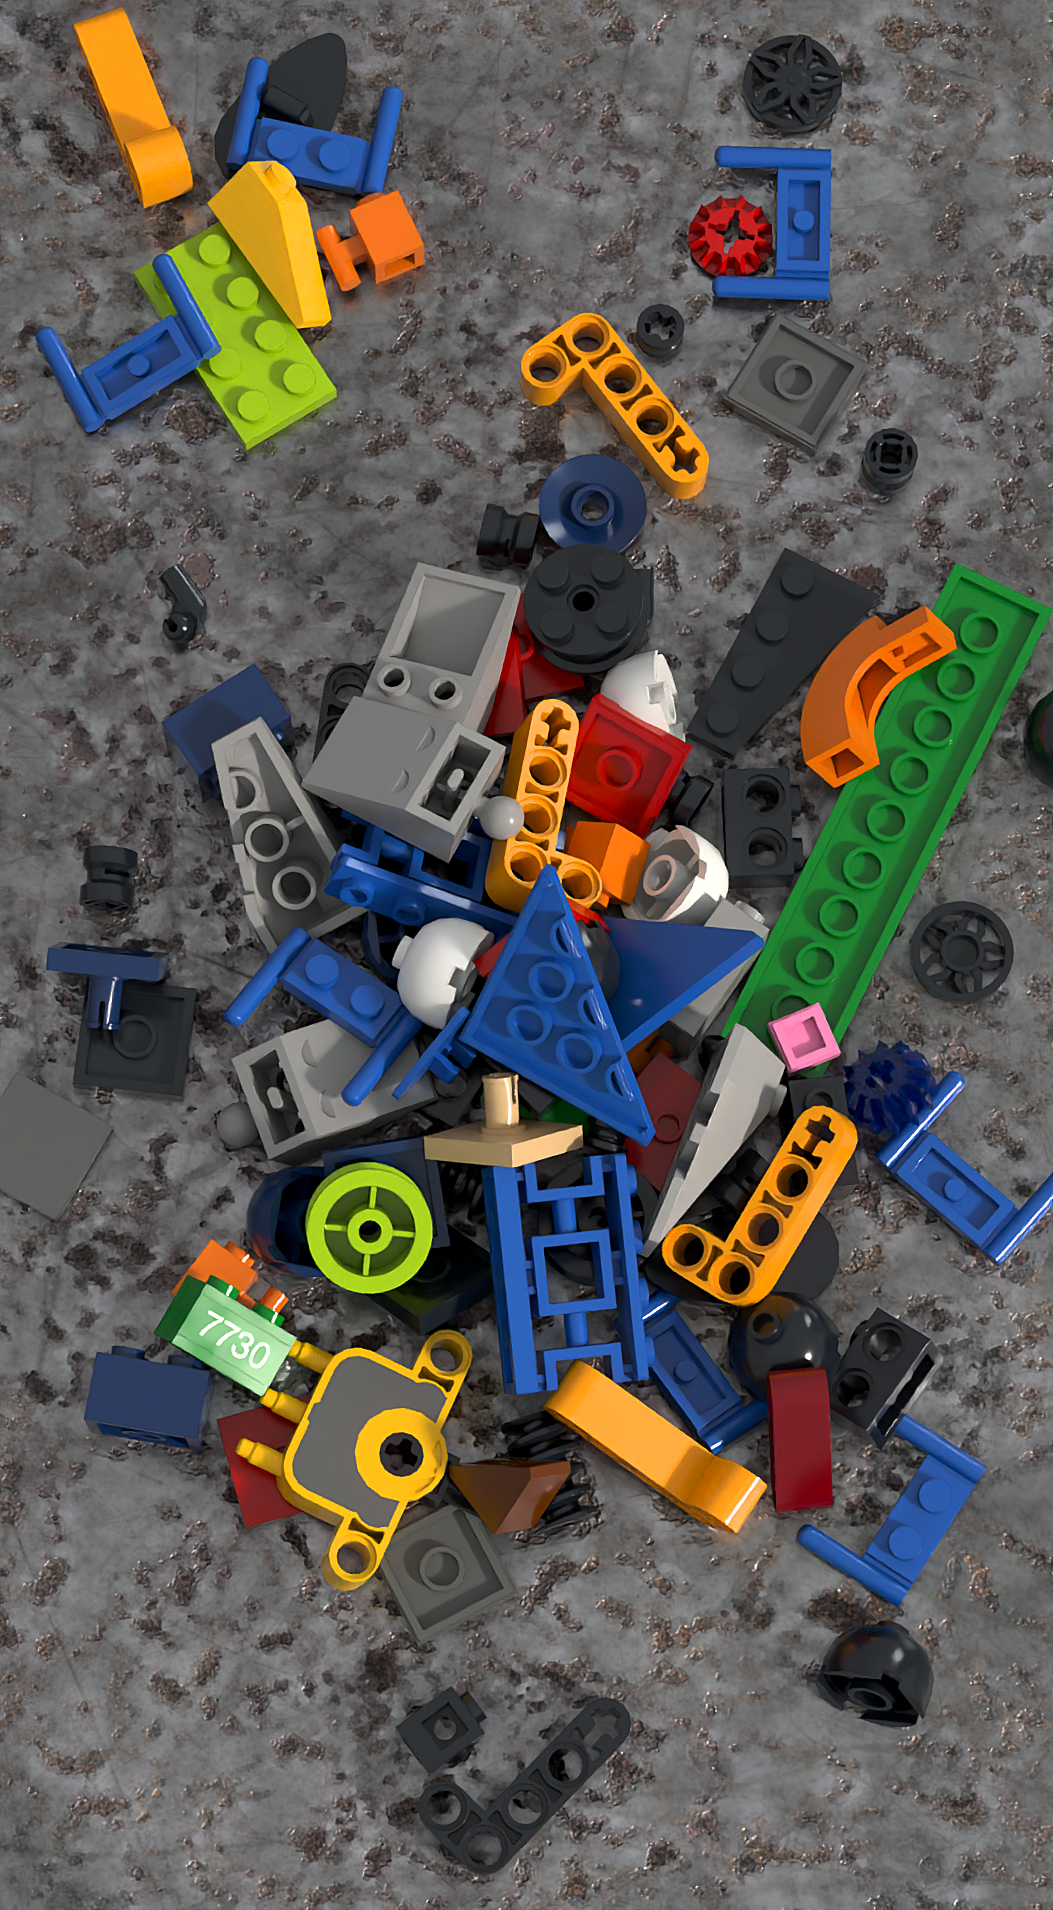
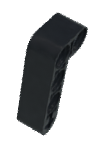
(533, 1779)

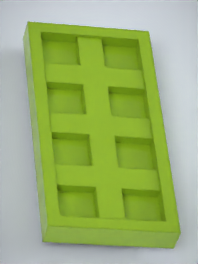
(265, 367)

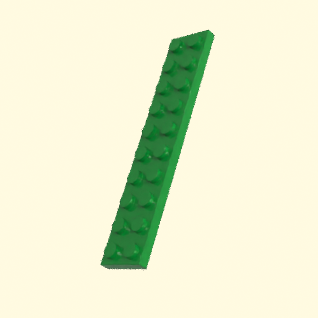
(892, 814)

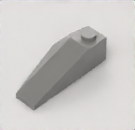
(278, 838)
(729, 1107)

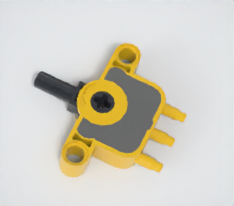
(344, 1442)

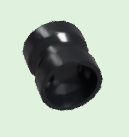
(887, 472)
(508, 535)
(687, 797)
(108, 878)
(737, 1187)

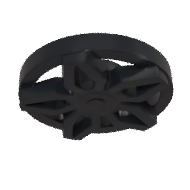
(792, 83)
(961, 952)

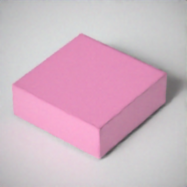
(803, 1039)

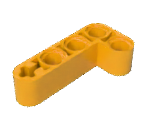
(133, 108)
(621, 409)
(542, 806)
(769, 1201)
(654, 1449)

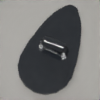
(299, 89)
(806, 1273)

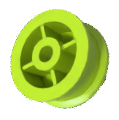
(368, 1194)

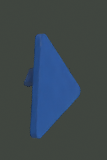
(435, 1056)

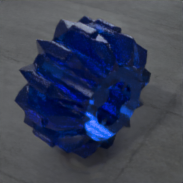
(889, 1087)

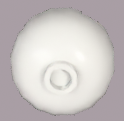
(645, 690)
(679, 880)
(440, 968)

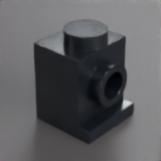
(419, 1733)

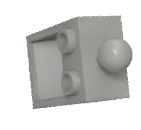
(446, 646)
(408, 776)
(317, 1067)

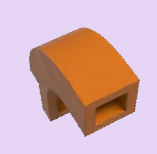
(853, 684)

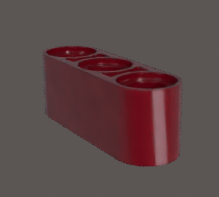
(799, 1439)

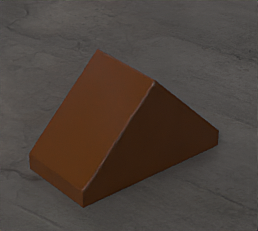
(510, 1491)

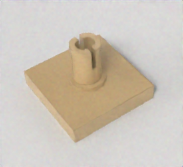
(502, 1136)

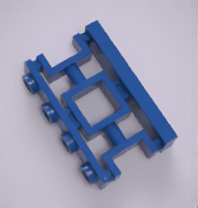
(415, 895)
(518, 1278)

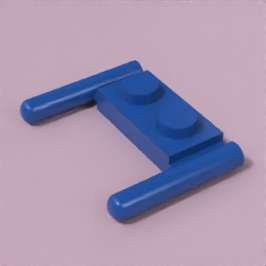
(312, 154)
(801, 223)
(139, 365)
(339, 993)
(957, 1189)
(693, 1380)
(914, 1522)

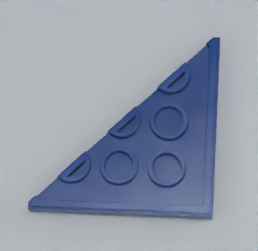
(668, 969)
(550, 1017)

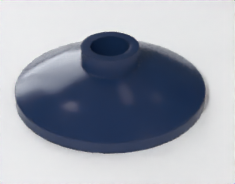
(594, 482)

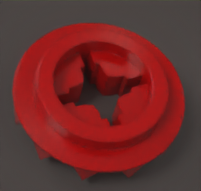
(745, 255)

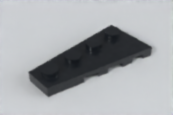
(780, 645)

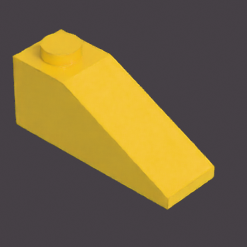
(276, 237)

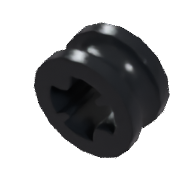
(653, 344)
(604, 1137)

